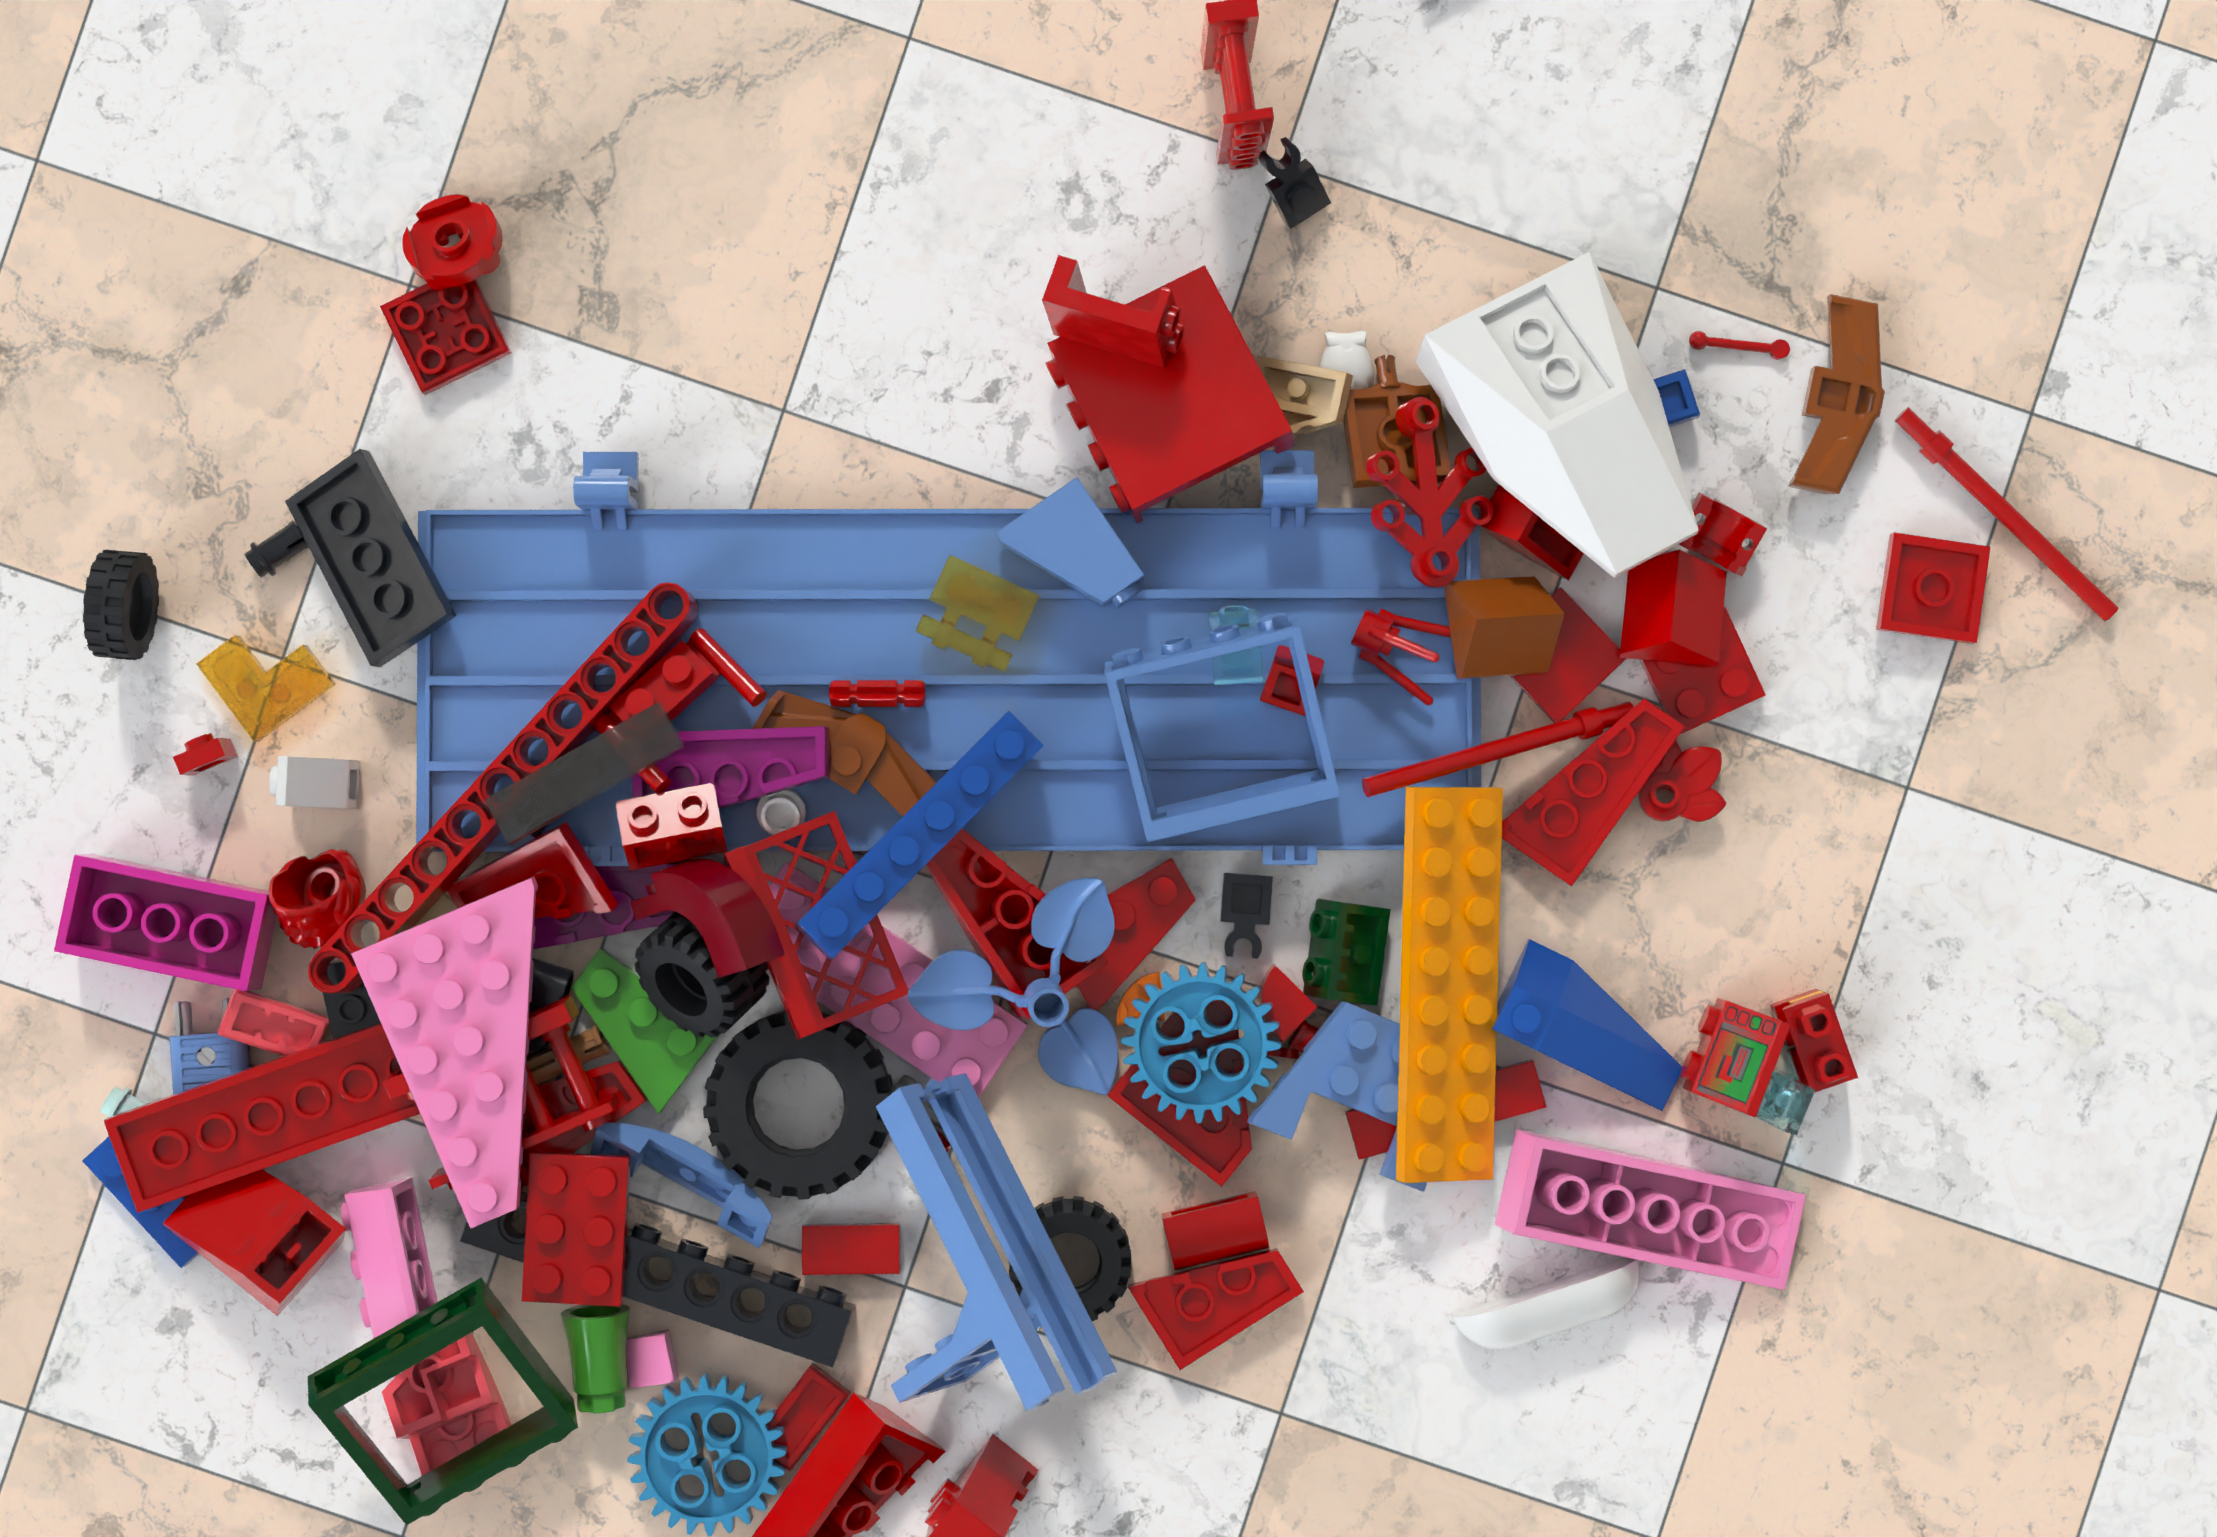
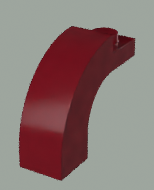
(720, 907)

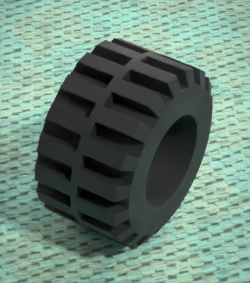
(684, 983)
(1110, 1240)

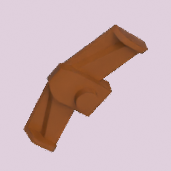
(1842, 397)
(857, 749)

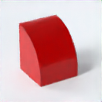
(1288, 1002)

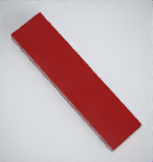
(1515, 1094)

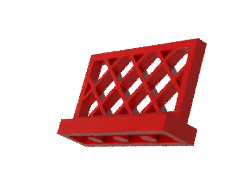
(787, 970)

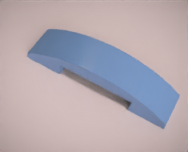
(692, 1168)

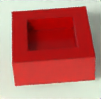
(203, 754)

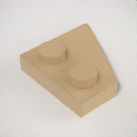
(1307, 394)

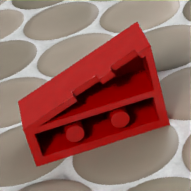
(982, 1495)

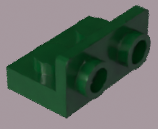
(1346, 952)

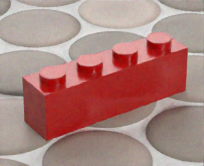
(850, 1474)

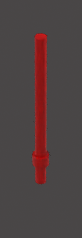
(1938, 448)
(1583, 724)

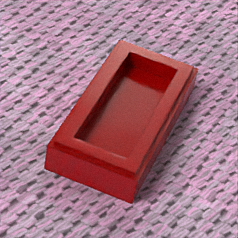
(851, 1249)
(807, 1412)

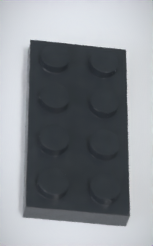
(370, 558)

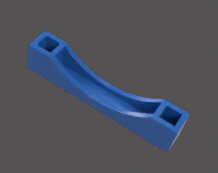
(918, 836)

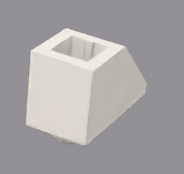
(315, 782)

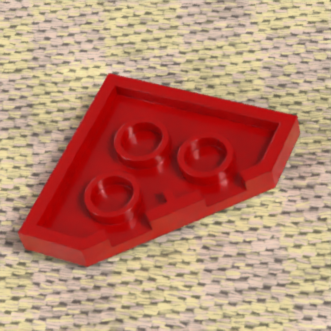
(1208, 1145)

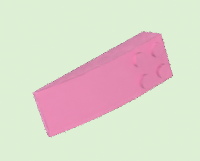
(1649, 1210)

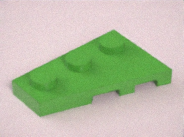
(645, 1041)

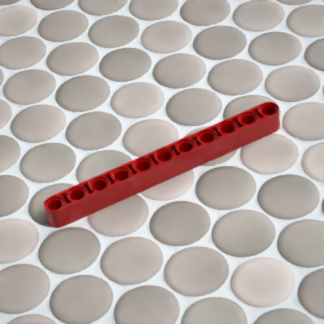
(512, 761)

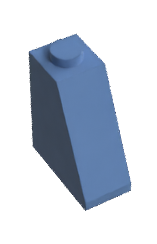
(1075, 545)

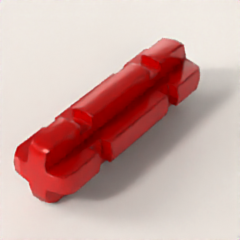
(877, 693)

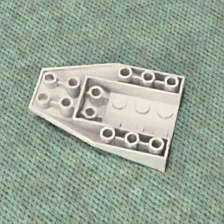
(1566, 414)

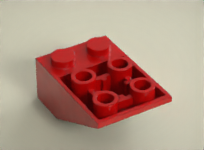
(259, 1235)

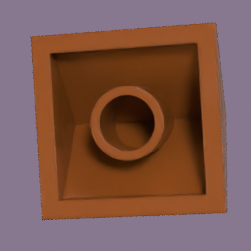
(1502, 626)

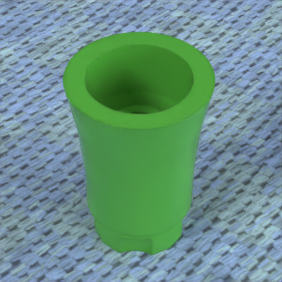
(598, 1355)

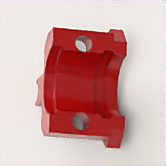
(1722, 534)

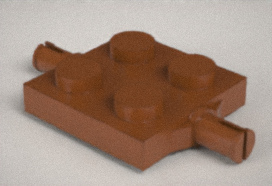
(1373, 428)

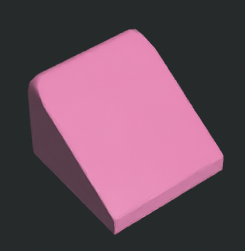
(651, 1360)

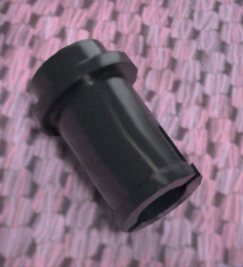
(276, 550)

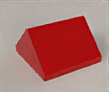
(1674, 610)

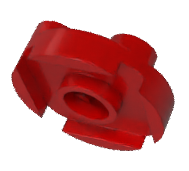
(463, 262)

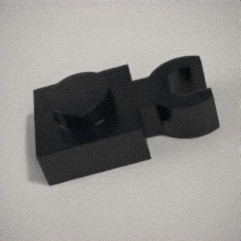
(1296, 185)
(1246, 903)

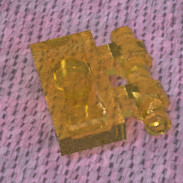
(983, 599)

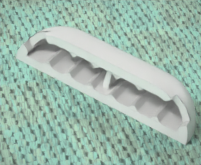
(1551, 1306)

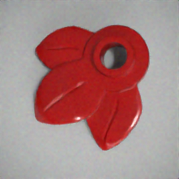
(1689, 780)

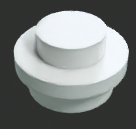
(780, 811)

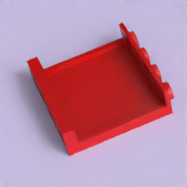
(1175, 422)

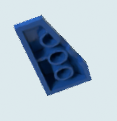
(1573, 1020)

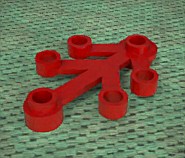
(1427, 499)

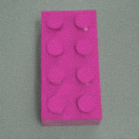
(166, 922)

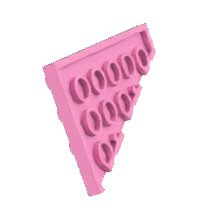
(458, 1024)

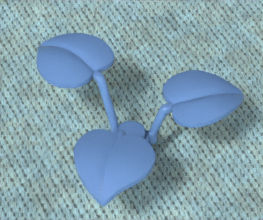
(1073, 1051)

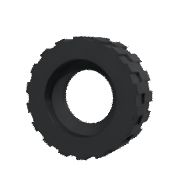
(120, 604)

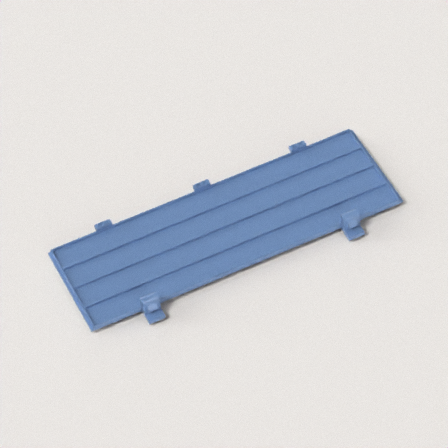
(841, 599)

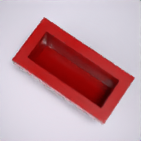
(1215, 1230)

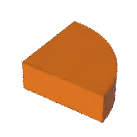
(1134, 991)

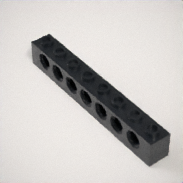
(723, 1311)

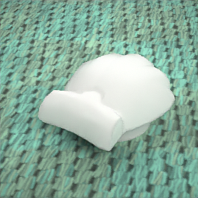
(1348, 354)

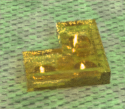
(262, 697)

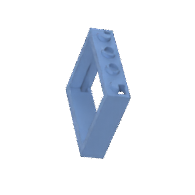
(1234, 803)

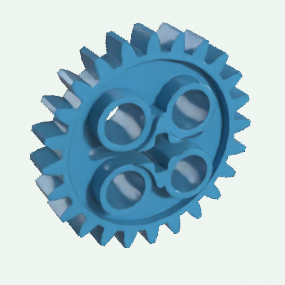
(1212, 1085)
(665, 1465)

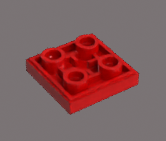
(445, 333)

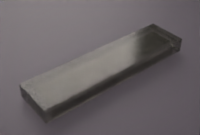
(584, 773)

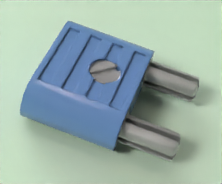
(202, 1056)

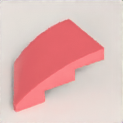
(446, 1404)

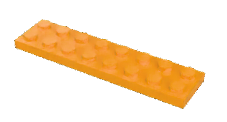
(1449, 984)

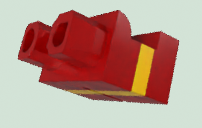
(1820, 1047)

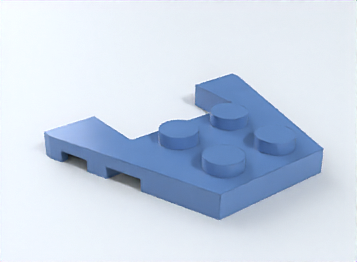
(1348, 1062)

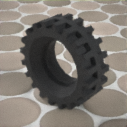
(779, 1168)

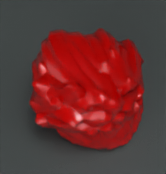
(316, 896)

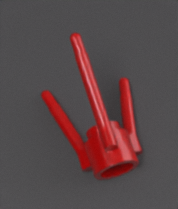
(1378, 636)

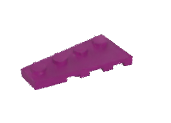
(745, 762)
(625, 887)

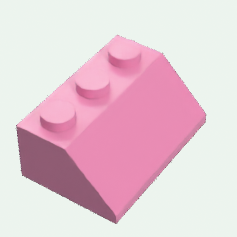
(388, 1253)

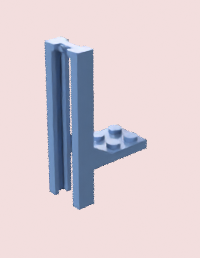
(993, 1316)

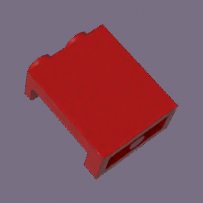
(1110, 324)

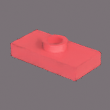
(271, 1023)

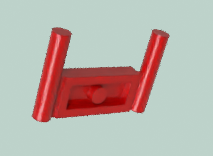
(676, 683)

